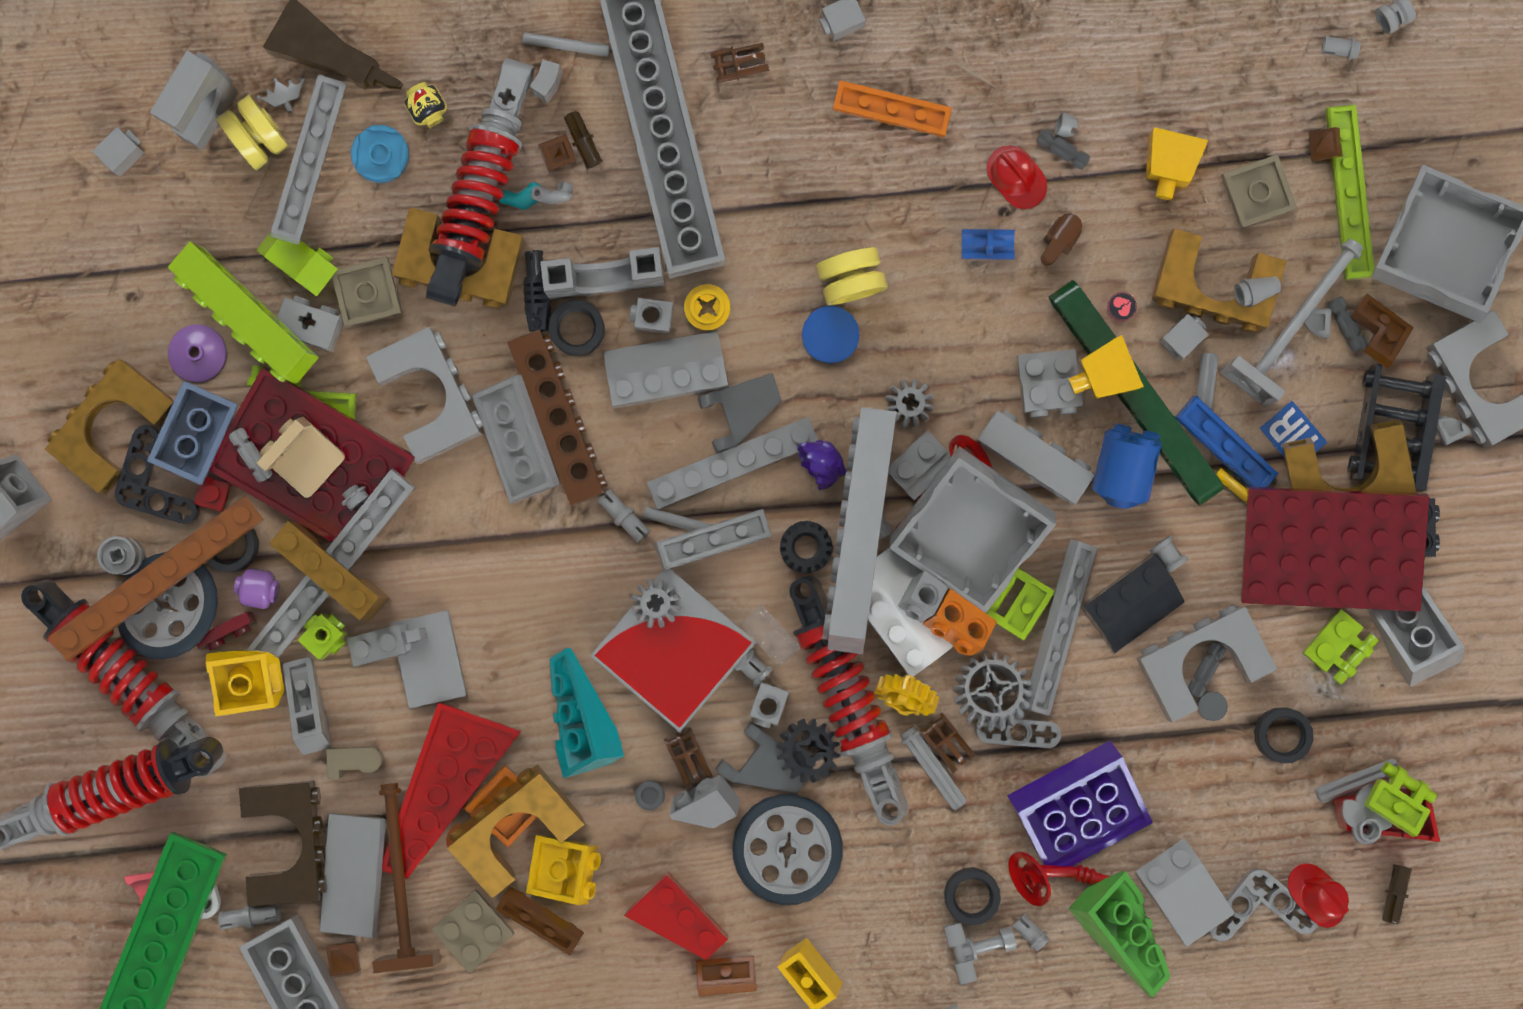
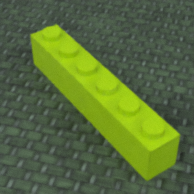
(243, 313)

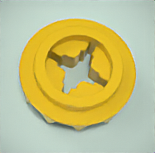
(707, 293)

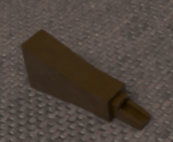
(308, 41)

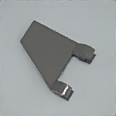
(743, 406)
(762, 767)

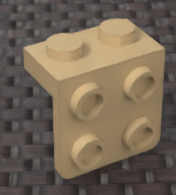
(301, 456)

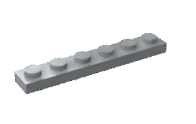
(308, 160)
(731, 463)
(1060, 626)

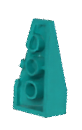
(585, 728)

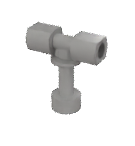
(967, 951)

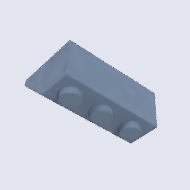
(192, 432)

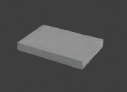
(433, 667)

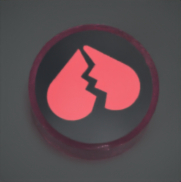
(1121, 306)

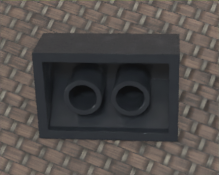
(1133, 603)

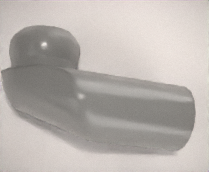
(552, 197)

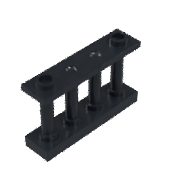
(1425, 418)

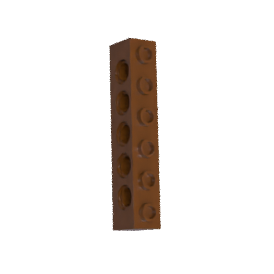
(523, 351)

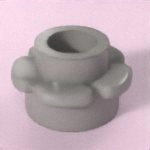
(354, 497)

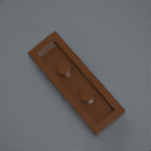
(539, 920)

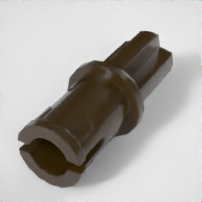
(583, 140)
(1396, 894)

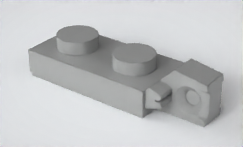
(384, 643)

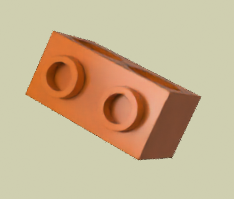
(962, 617)

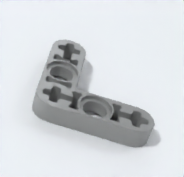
(1254, 898)

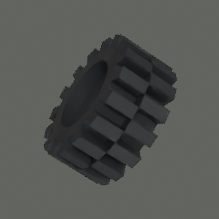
(811, 529)

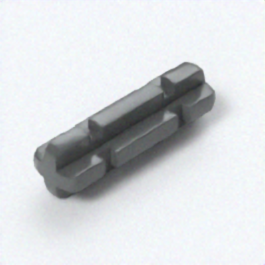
(1063, 149)
(1347, 324)
(1206, 669)

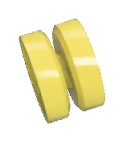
(252, 132)
(850, 276)

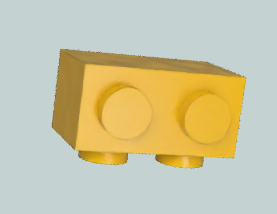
(810, 974)

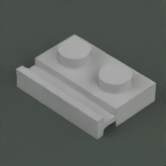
(919, 465)

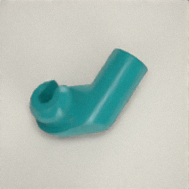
(521, 200)

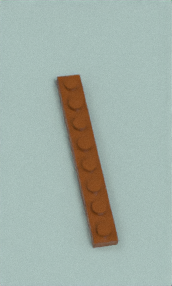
(156, 578)

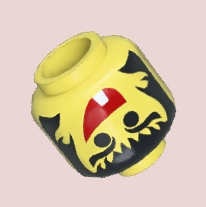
(425, 105)

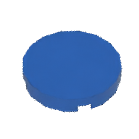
(830, 334)

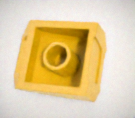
(244, 681)

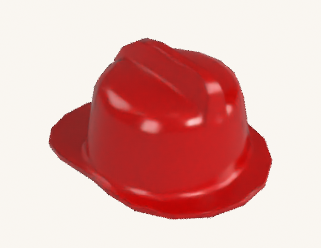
(1017, 177)
(1318, 895)

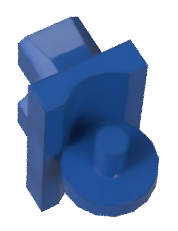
(987, 244)

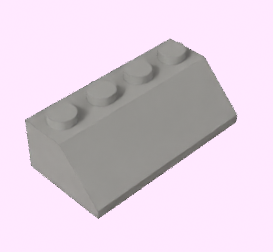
(665, 369)

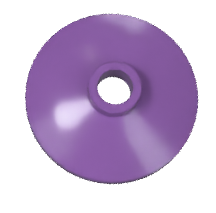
(211, 355)

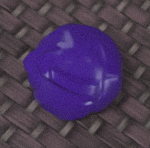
(822, 462)

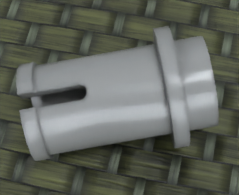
(1341, 47)
(1031, 932)

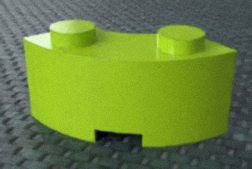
(300, 262)

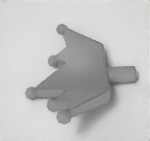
(282, 94)

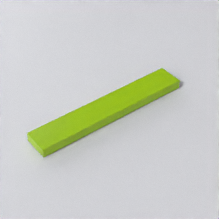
(1351, 190)

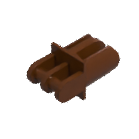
(745, 60)
(1061, 237)
(679, 740)
(945, 740)

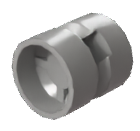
(120, 555)

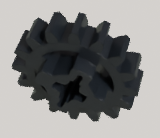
(812, 738)

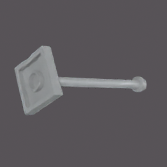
(1253, 379)

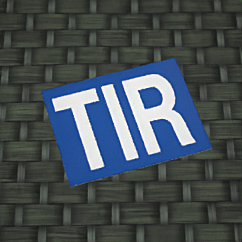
(1289, 426)

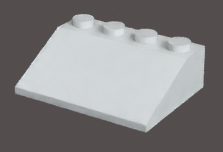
(906, 638)

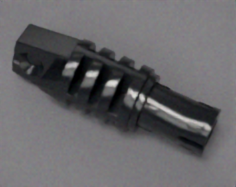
(536, 301)

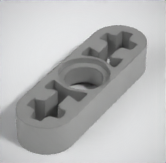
(1039, 741)

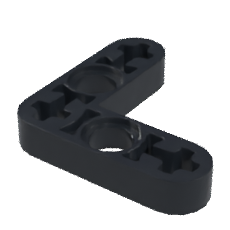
(141, 481)

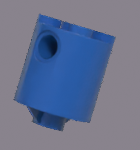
(1126, 466)

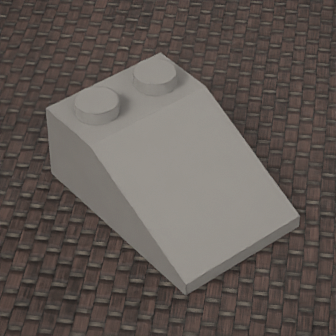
(1419, 640)
(1184, 892)

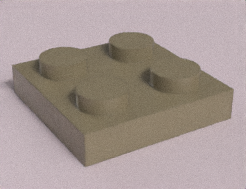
(1259, 191)
(366, 292)
(473, 931)

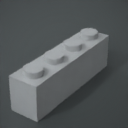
(1036, 458)

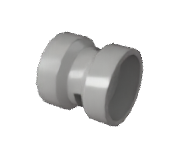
(1394, 15)

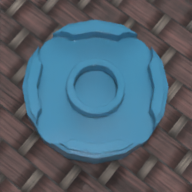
(380, 154)

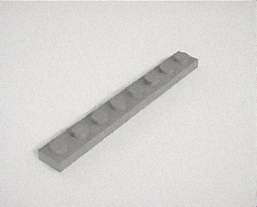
(346, 550)

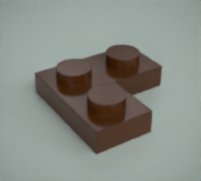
(1387, 328)

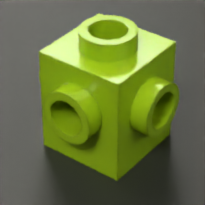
(313, 638)

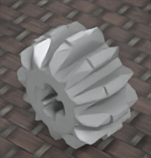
(918, 398)
(647, 597)

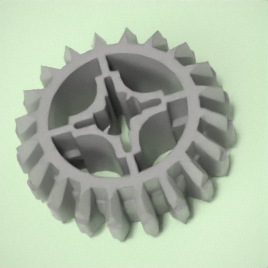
(980, 695)

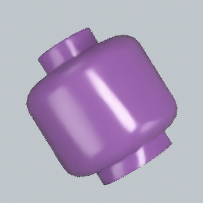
(257, 588)

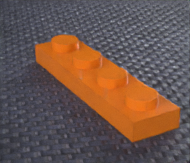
(892, 108)

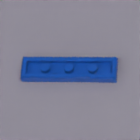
(1225, 444)

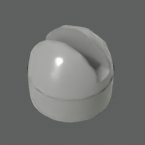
(1065, 125)

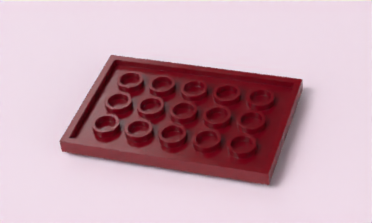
(365, 464)
(1334, 548)

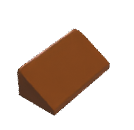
(726, 975)

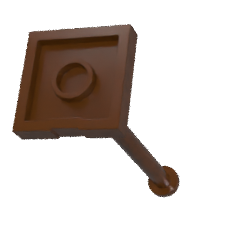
(406, 956)

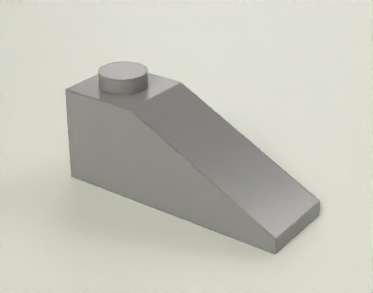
(306, 706)

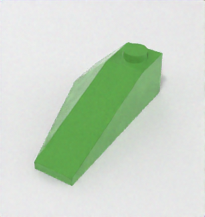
(1118, 923)

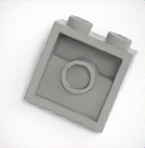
(1046, 383)

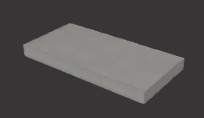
(515, 439)
(353, 875)

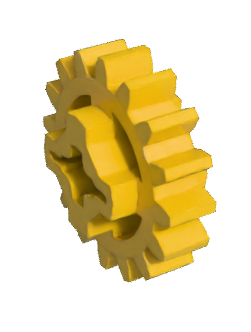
(907, 695)

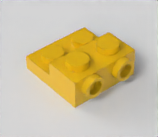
(563, 870)

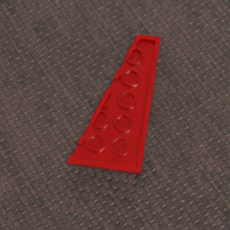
(450, 768)

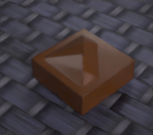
(1325, 144)
(557, 152)
(343, 958)

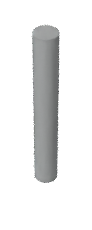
(566, 44)
(673, 519)

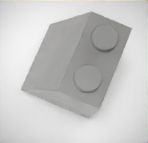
(19, 494)

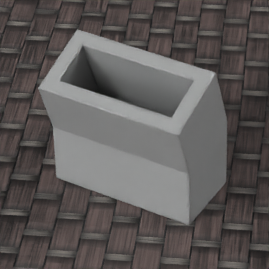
(547, 81)

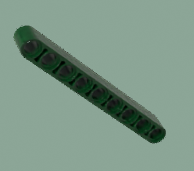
(1143, 403)

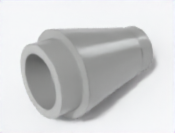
(1255, 290)

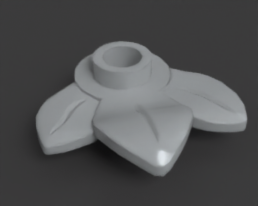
(1358, 815)

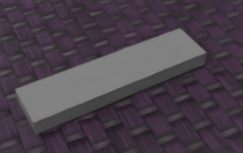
(712, 539)

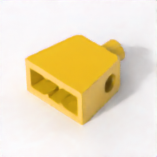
(1172, 160)
(1107, 371)

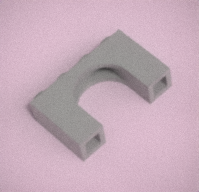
(195, 99)
(568, 280)
(425, 353)
(1453, 359)
(1164, 663)

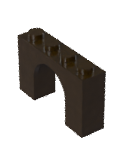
(299, 805)

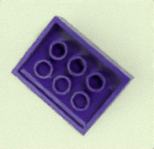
(1081, 807)

